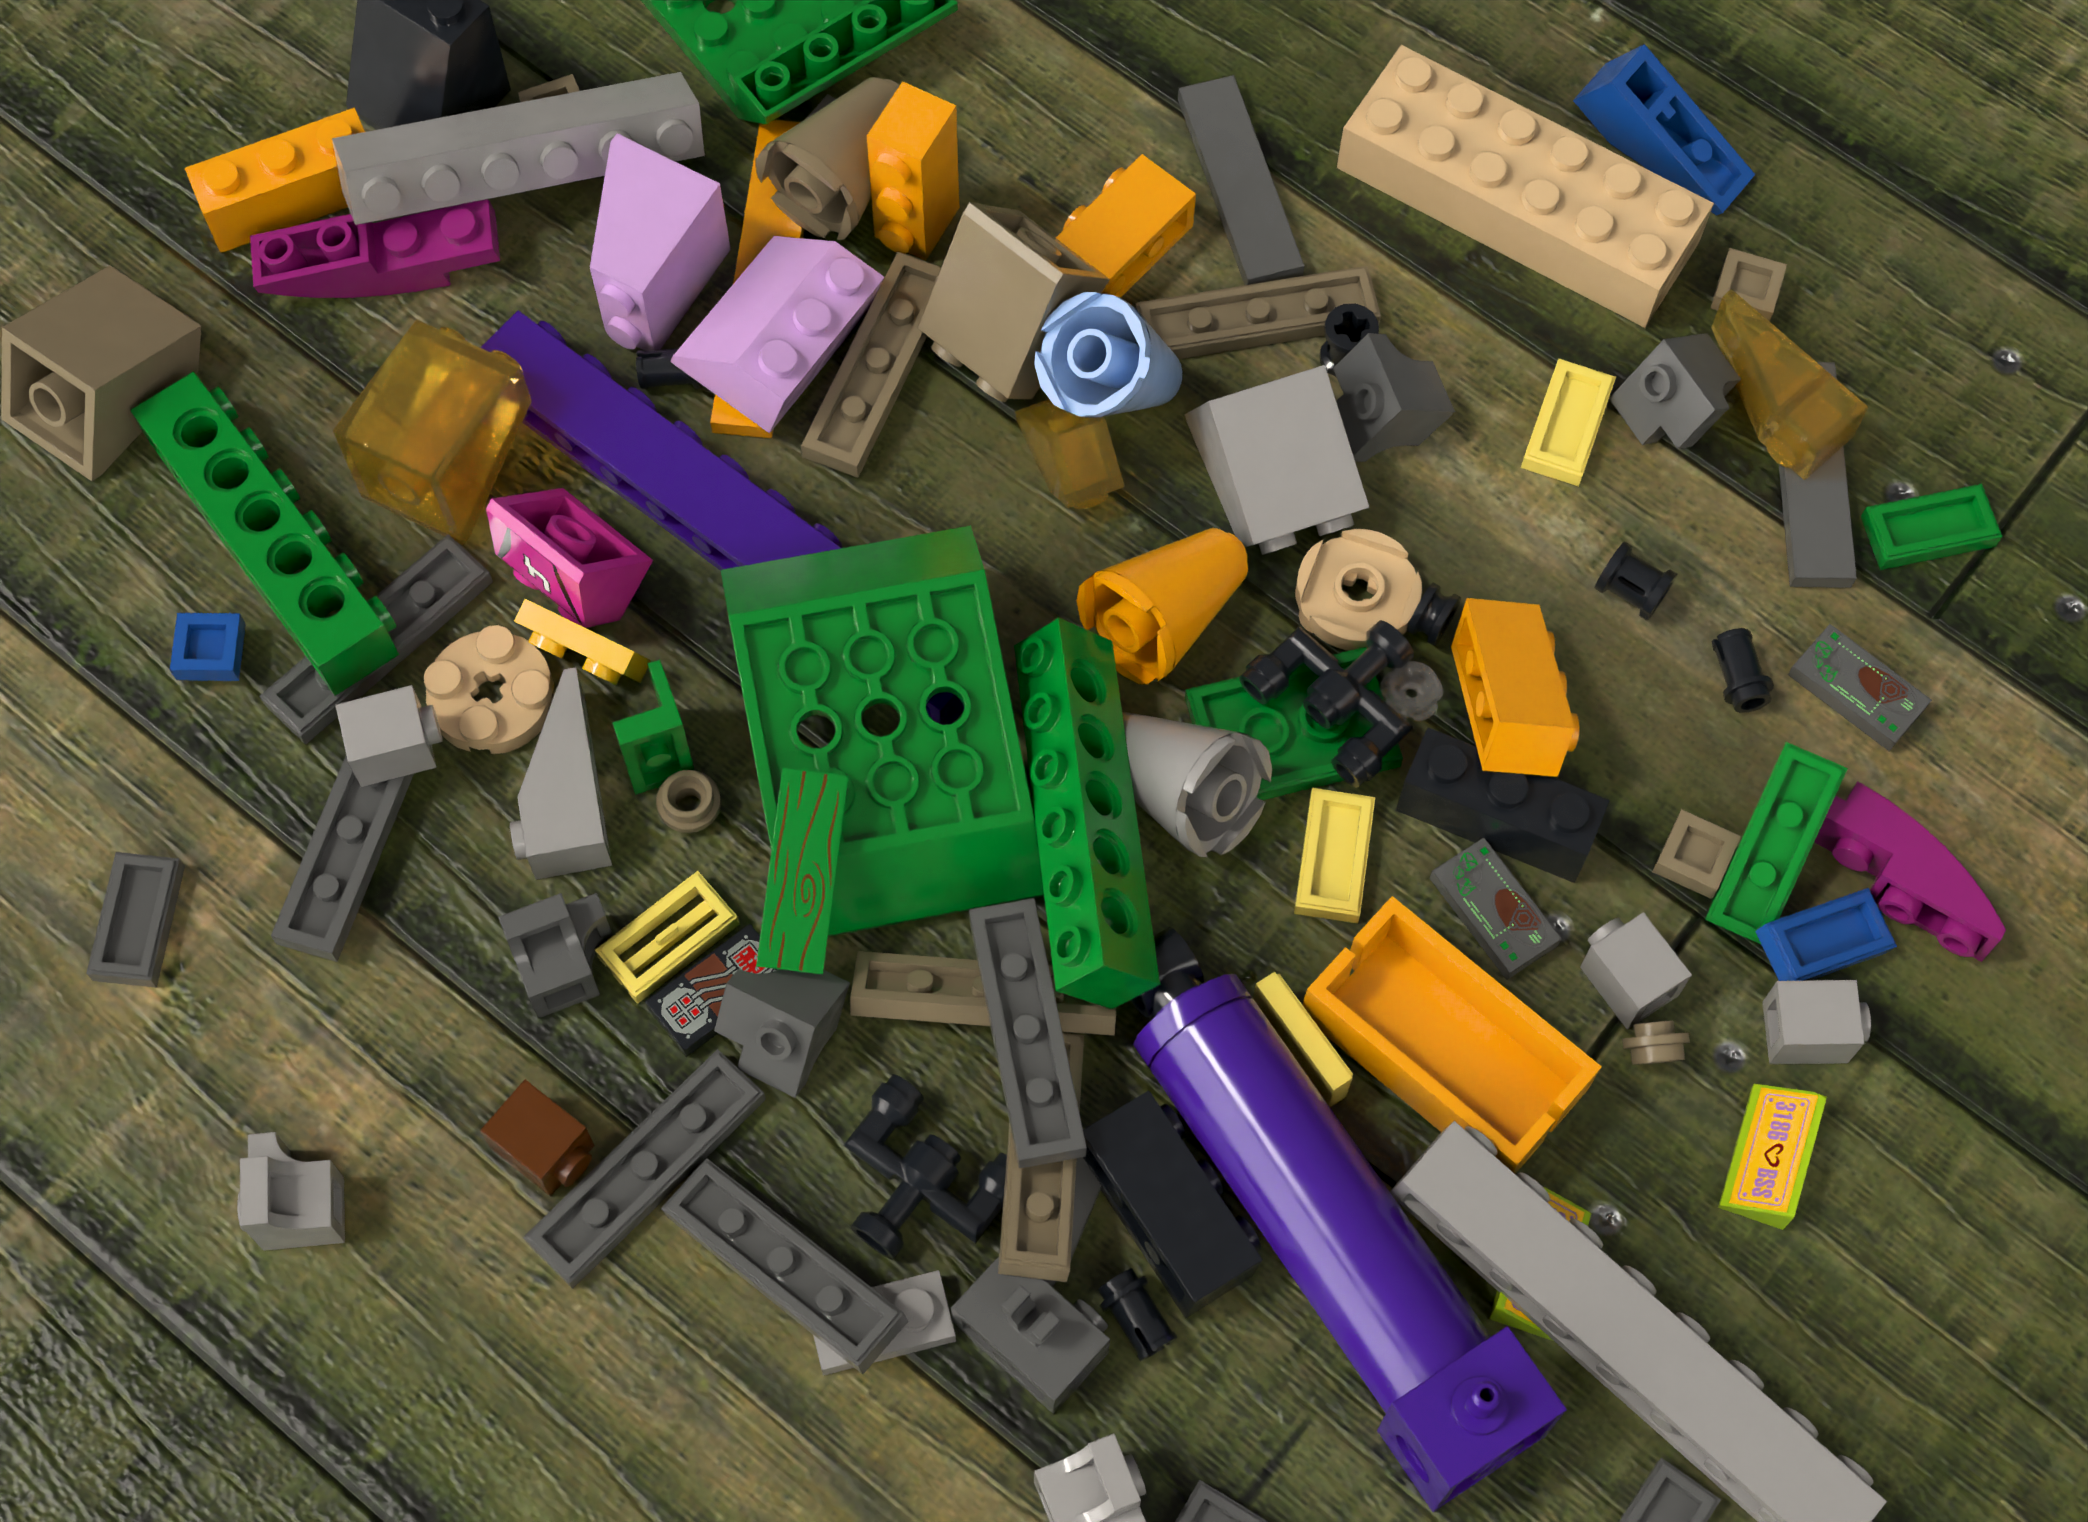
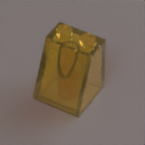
(434, 429)

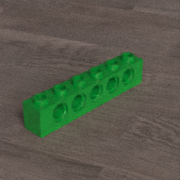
(338, 647)
(1085, 816)

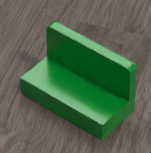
(654, 740)

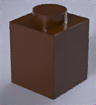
(539, 1139)

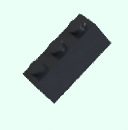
(1517, 814)
(1170, 1203)

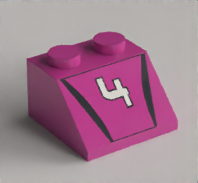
(567, 554)

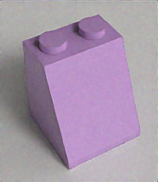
(653, 243)

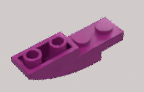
(374, 258)
(1913, 870)

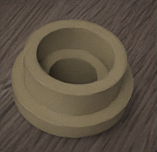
(686, 784)
(1656, 1043)

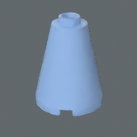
(1104, 358)

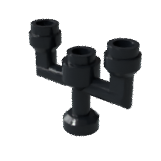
(1339, 693)
(922, 1174)

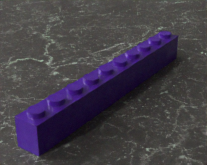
(659, 463)

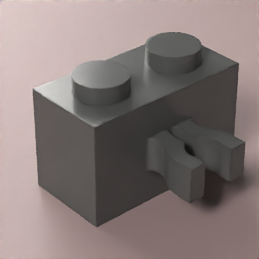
(1033, 1333)

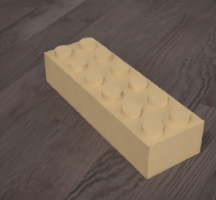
(1523, 185)

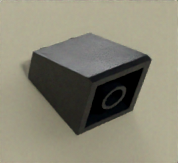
(423, 61)

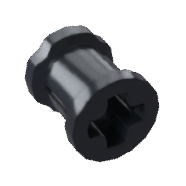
(1343, 331)
(1635, 581)

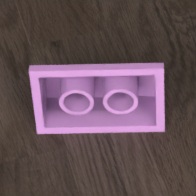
(779, 325)

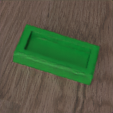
(1931, 526)

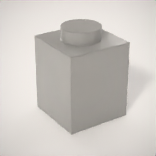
(388, 735)
(1634, 968)
(1815, 1022)

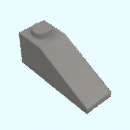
(561, 795)

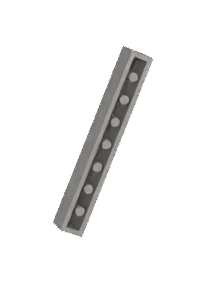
(1628, 1338)

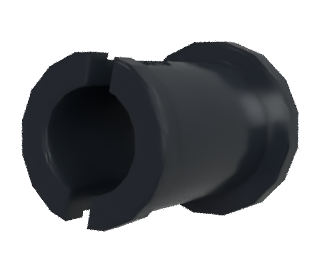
(656, 370)
(1746, 684)
(1136, 1313)

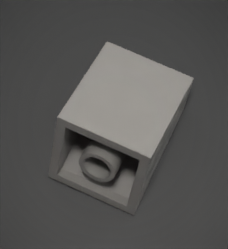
(1280, 459)

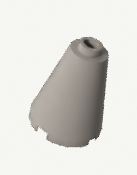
(1197, 780)

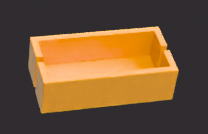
(1448, 1035)

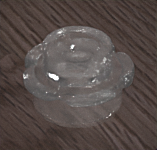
(1417, 677)

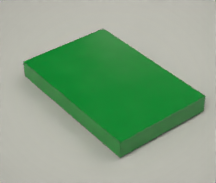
(1296, 743)

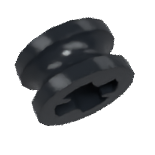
(1433, 614)

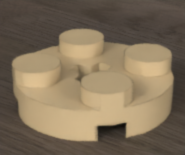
(1339, 562)
(484, 657)

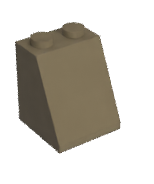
(997, 294)
(87, 362)

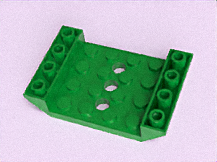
(783, 52)
(934, 809)

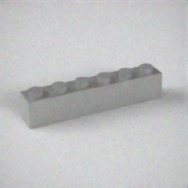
(512, 147)

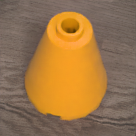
(1162, 600)

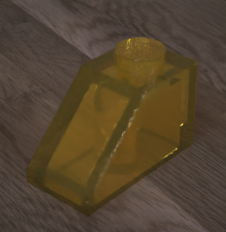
(1071, 454)

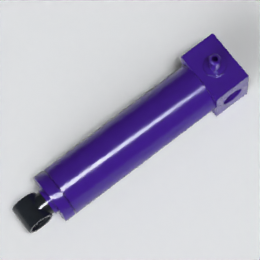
(1448, 1387)

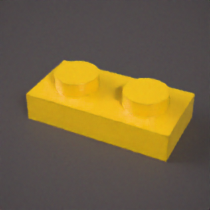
(603, 656)

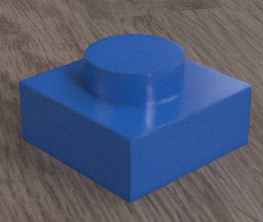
(207, 646)

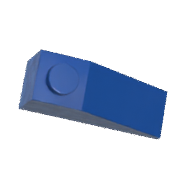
(1662, 128)

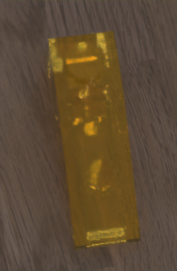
(1789, 397)

